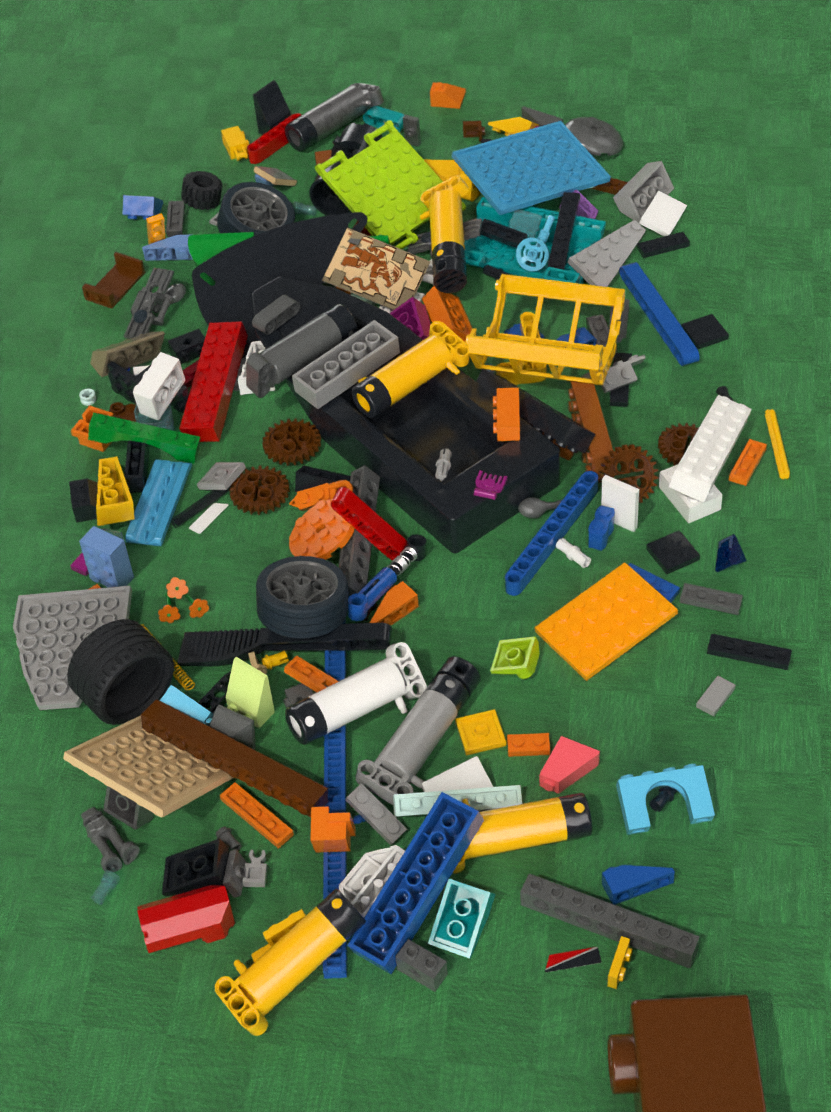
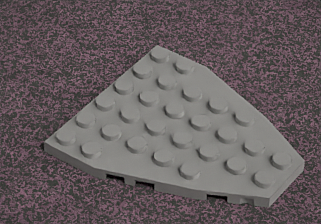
(51, 630)

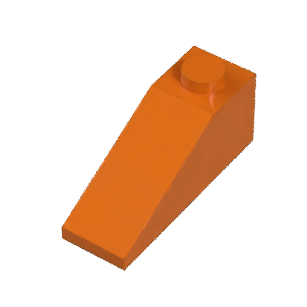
(396, 604)

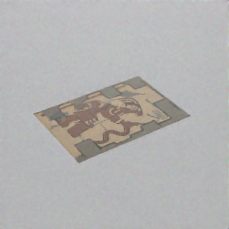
(375, 270)

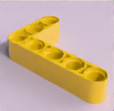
(526, 325)

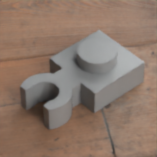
(255, 871)

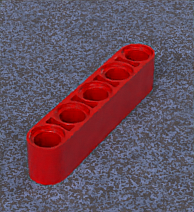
(269, 142)
(368, 523)

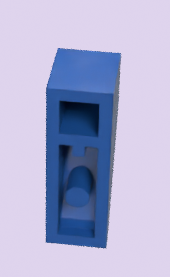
(632, 881)

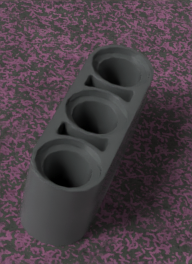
(276, 314)

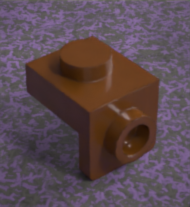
(473, 129)

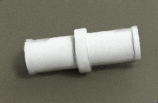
(573, 553)

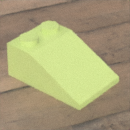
(249, 693)

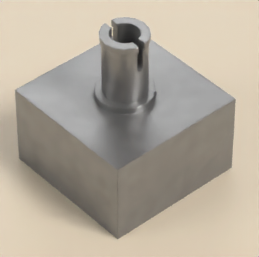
(126, 809)

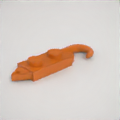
(310, 497)

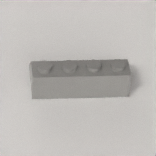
(641, 190)

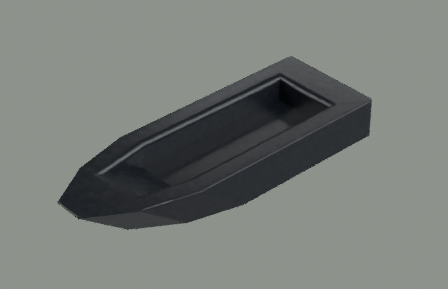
(409, 435)

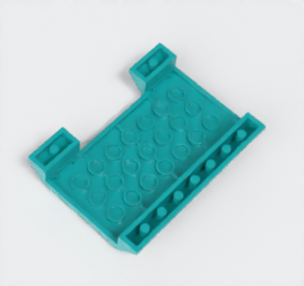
(486, 251)

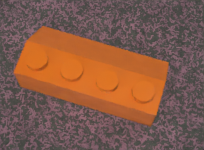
(449, 310)

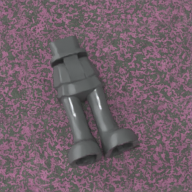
(102, 829)

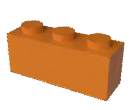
(506, 414)

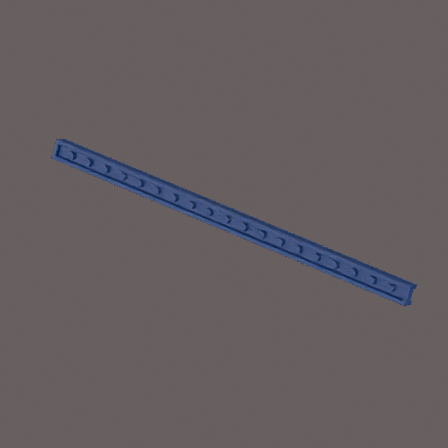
(335, 780)

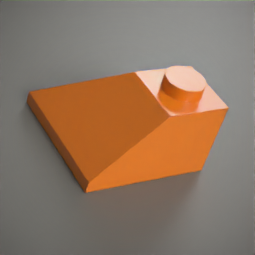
(446, 95)

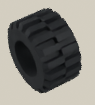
(201, 190)

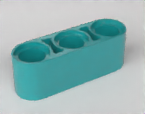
(377, 116)

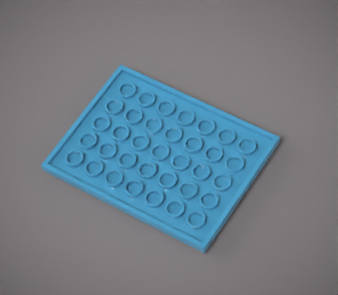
(530, 167)

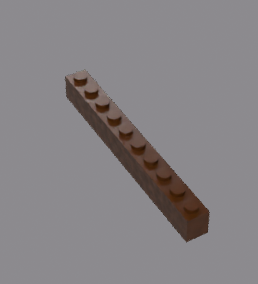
(234, 758)

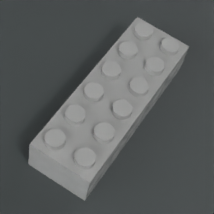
(346, 364)

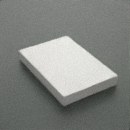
(663, 214)
(623, 499)
(463, 776)

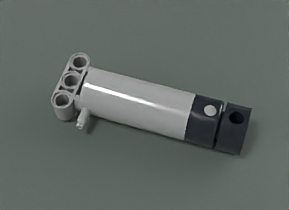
(420, 731)

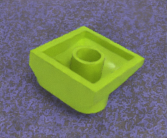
(516, 657)

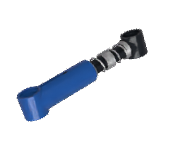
(363, 600)

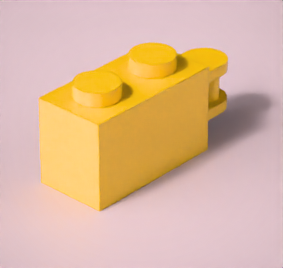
(235, 142)

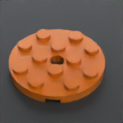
(319, 532)

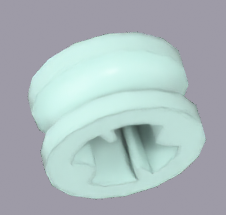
(90, 394)

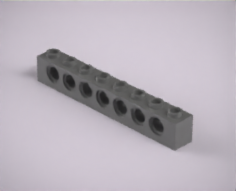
(356, 553)
(609, 920)

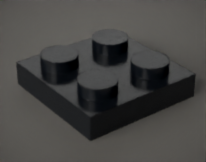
(673, 552)

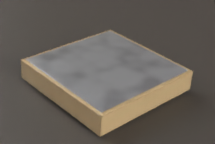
(275, 176)

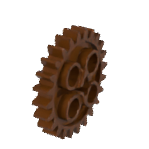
(291, 442)
(674, 442)
(626, 456)
(270, 493)

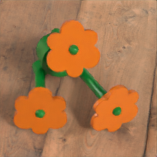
(175, 589)

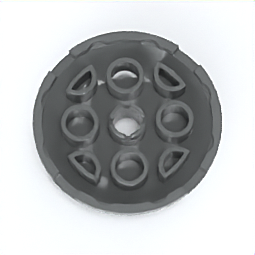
(596, 135)

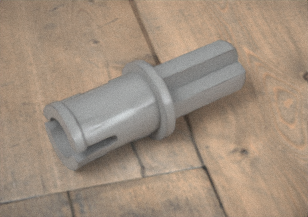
(443, 464)

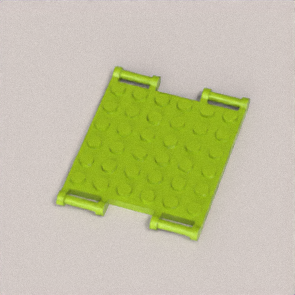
(384, 184)

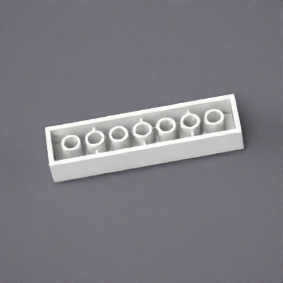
(710, 448)

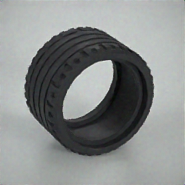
(120, 671)

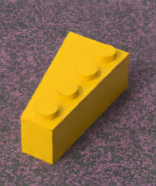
(113, 494)

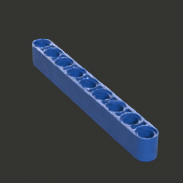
(659, 314)
(553, 529)

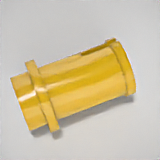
(275, 660)

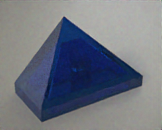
(729, 553)

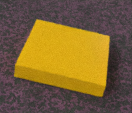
(480, 732)

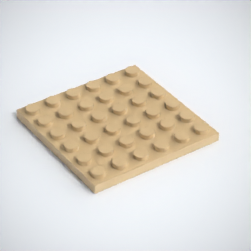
(145, 768)

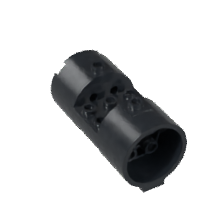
(351, 143)

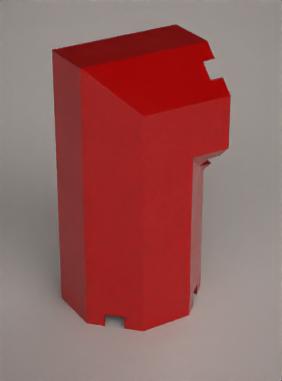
(186, 917)

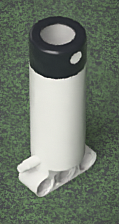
(357, 696)

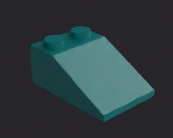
(461, 918)

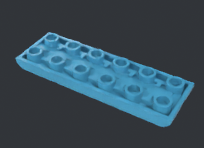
(158, 502)

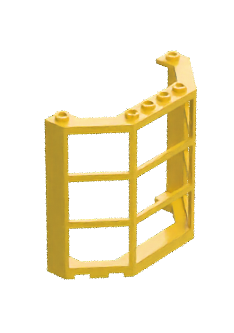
(595, 360)

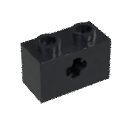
(187, 346)

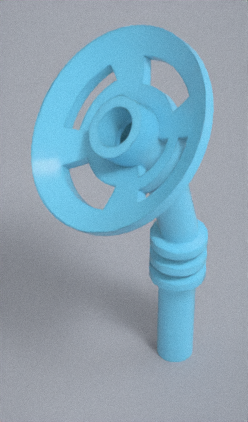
(534, 250)

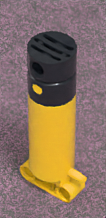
(447, 233)

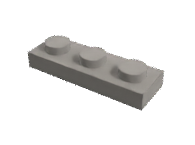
(376, 814)

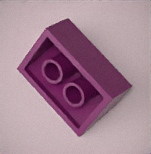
(413, 316)

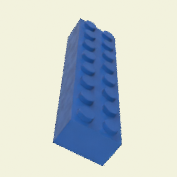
(416, 881)

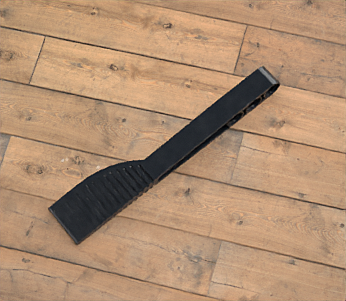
(221, 647)

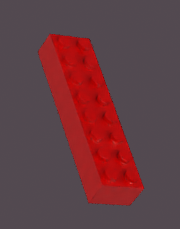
(214, 381)

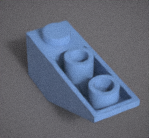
(168, 249)

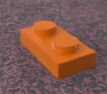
(528, 744)

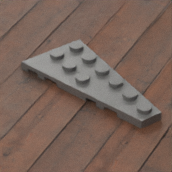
(602, 260)

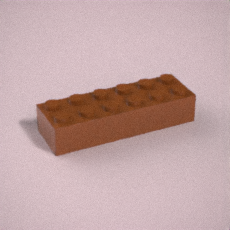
(588, 413)

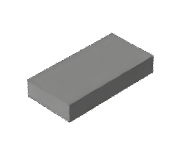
(715, 696)

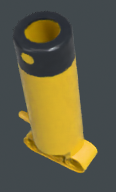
(411, 370)
(529, 826)
(289, 961)

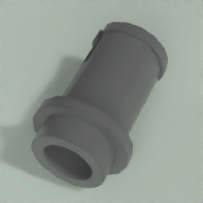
(226, 836)

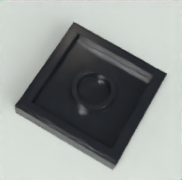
(705, 331)

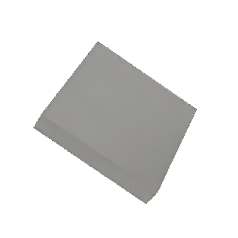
(221, 475)

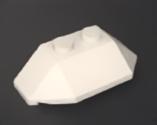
(369, 877)

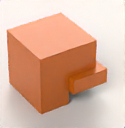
(82, 428)
(331, 830)

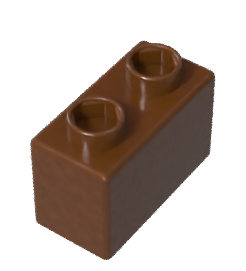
(688, 1056)

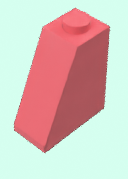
(567, 765)

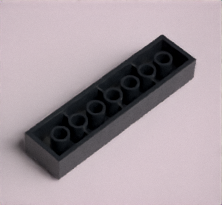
(542, 416)

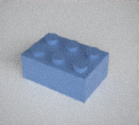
(106, 558)

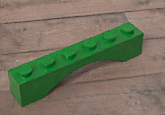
(110, 429)

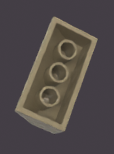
(128, 352)

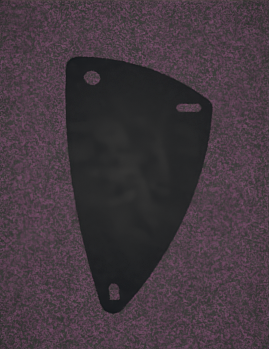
(289, 251)

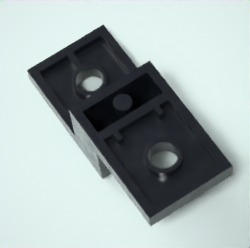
(124, 383)

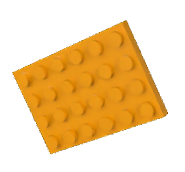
(605, 621)

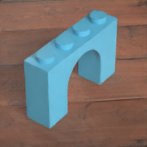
(687, 781)

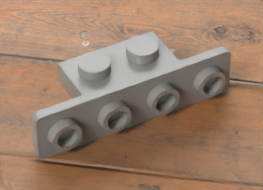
(620, 373)

